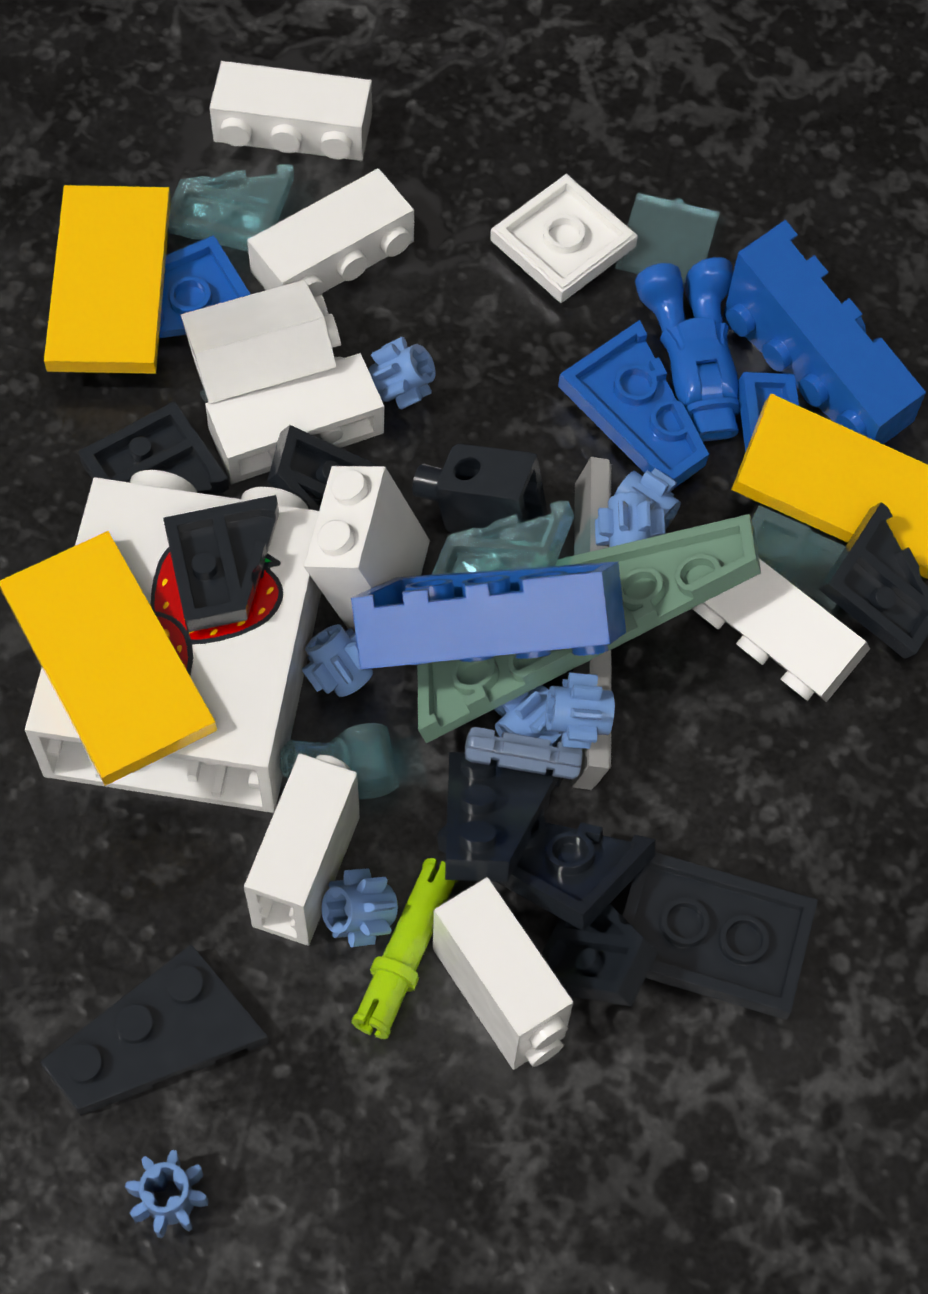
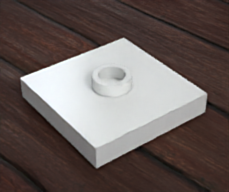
(563, 238)

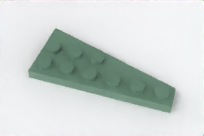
(658, 582)

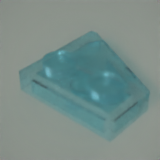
(229, 206)
(508, 543)

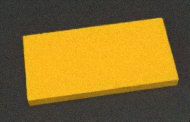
(108, 280)
(833, 476)
(107, 657)

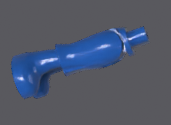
(696, 347)

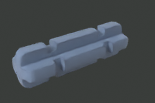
(522, 753)

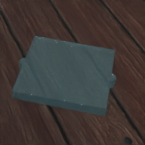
(668, 234)

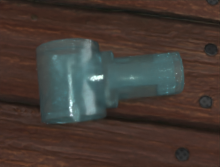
(363, 748)

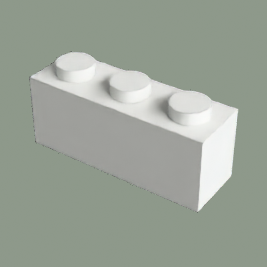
(291, 110)
(334, 236)
(330, 404)
(790, 629)

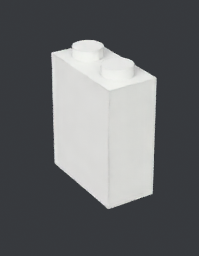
(261, 340)
(362, 536)
(303, 847)
(502, 975)

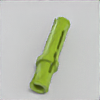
(396, 970)

